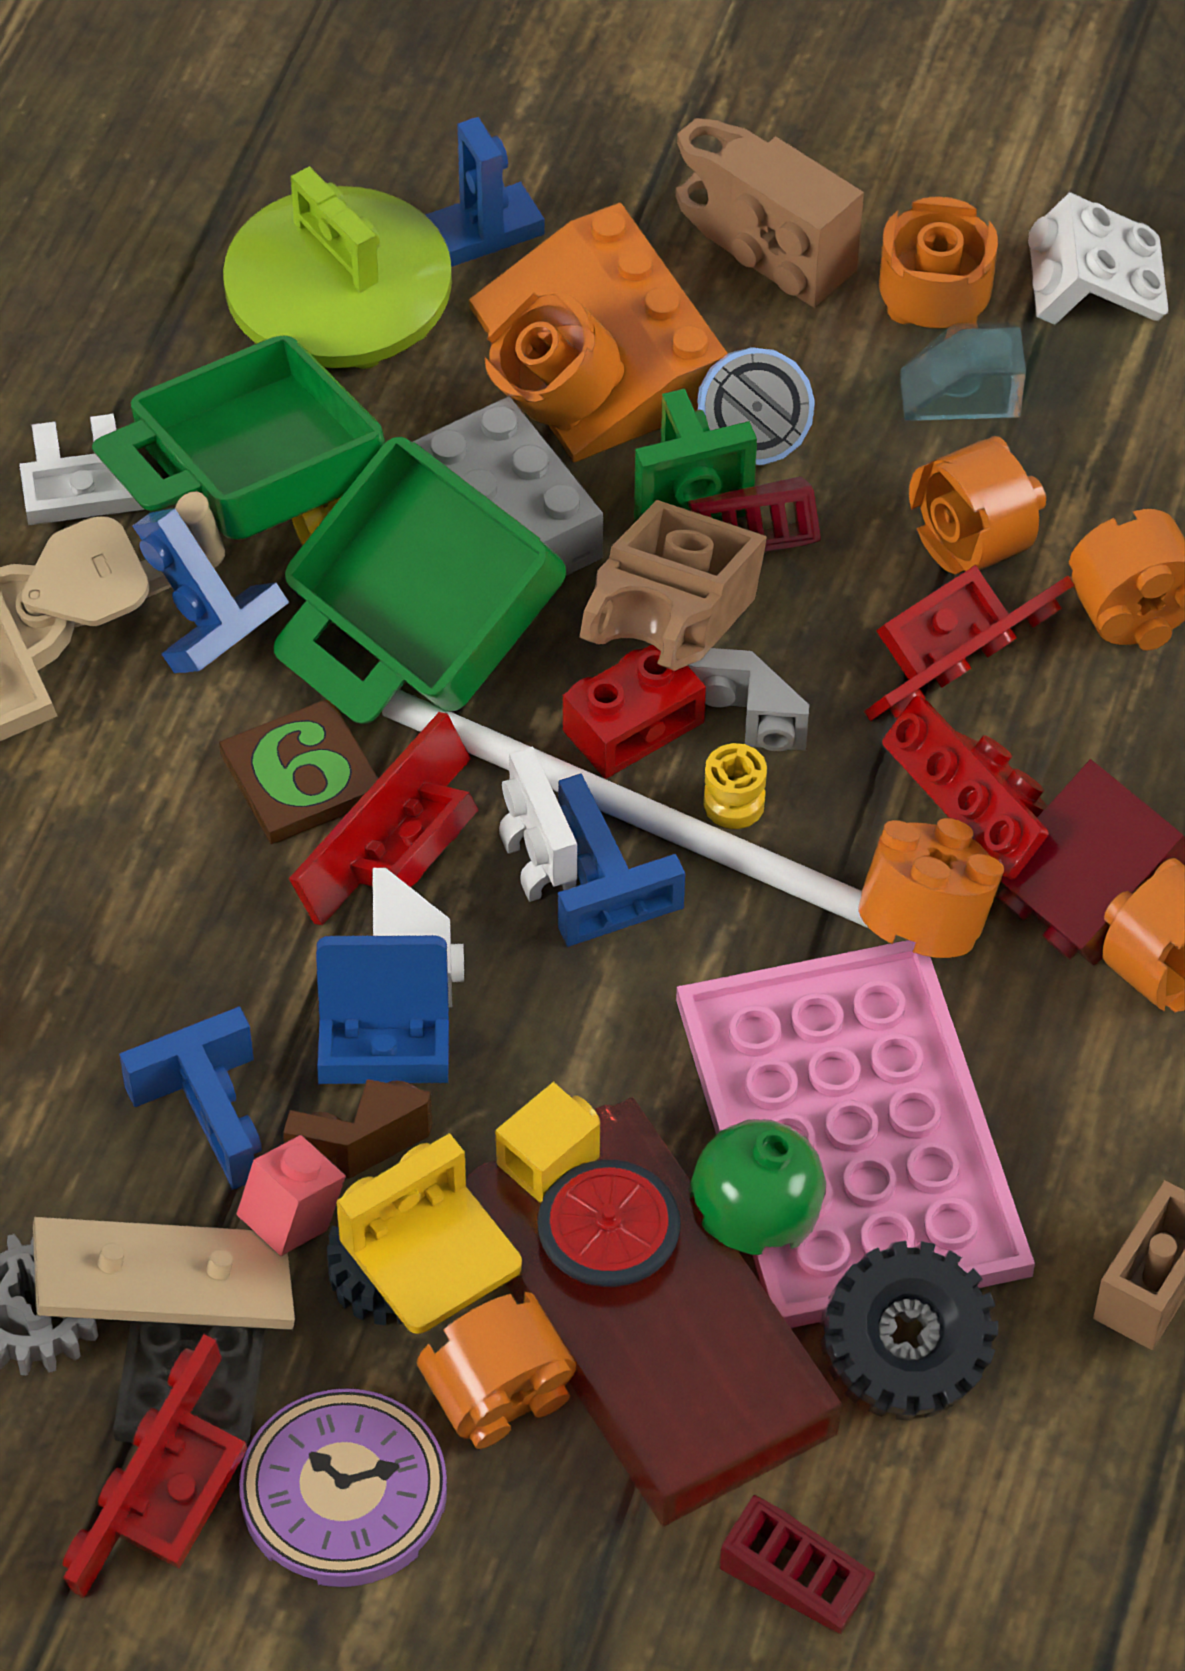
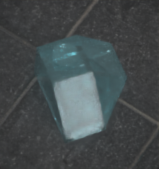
(966, 374)

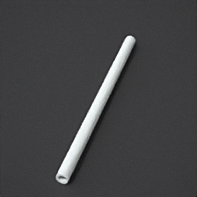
(647, 813)

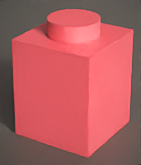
(290, 1195)

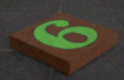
(298, 770)

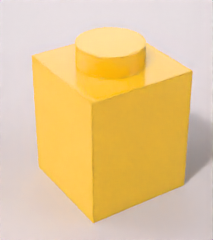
(547, 1139)

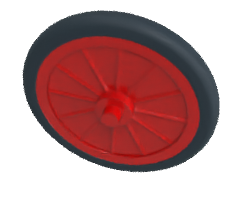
(609, 1223)

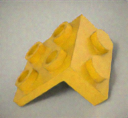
(425, 1236)

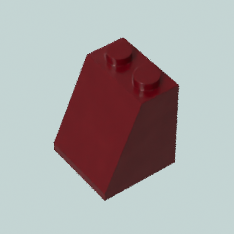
(1095, 849)

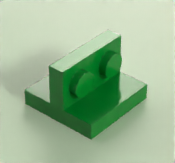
(693, 459)

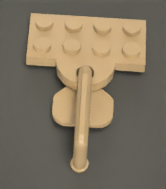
(79, 580)

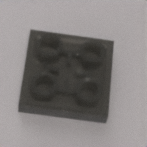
(227, 1399)

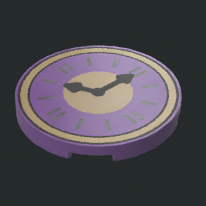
(343, 1487)

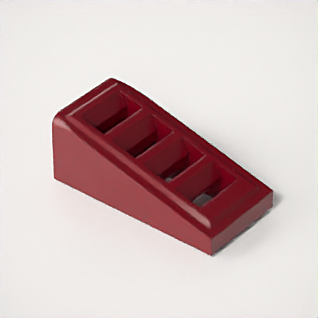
(774, 494)
(787, 1532)

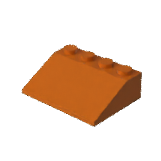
(636, 298)

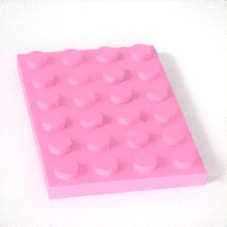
(878, 1084)

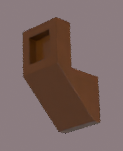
(386, 1123)

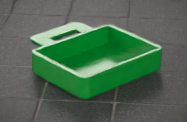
(251, 433)
(419, 579)

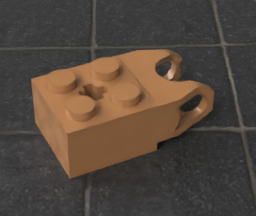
(773, 209)
(674, 583)

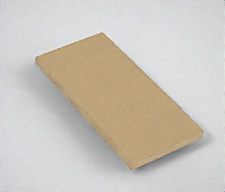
(160, 1274)

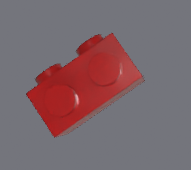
(632, 710)

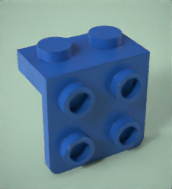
(383, 1009)

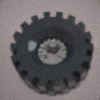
(919, 1287)

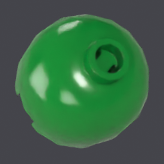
(759, 1186)

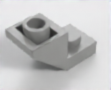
(774, 710)

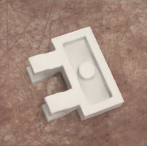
(71, 485)
(541, 822)

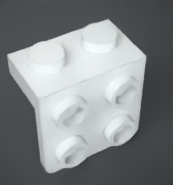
(1096, 251)

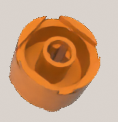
(937, 263)
(553, 358)
(976, 506)
(1132, 578)
(930, 887)
(1149, 937)
(498, 1368)

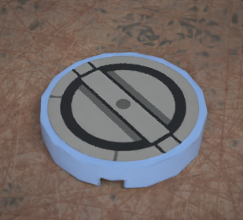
(760, 389)

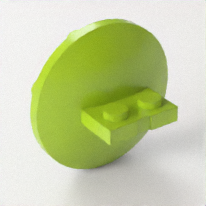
(338, 273)

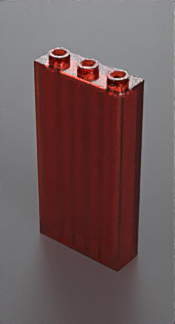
(684, 1367)

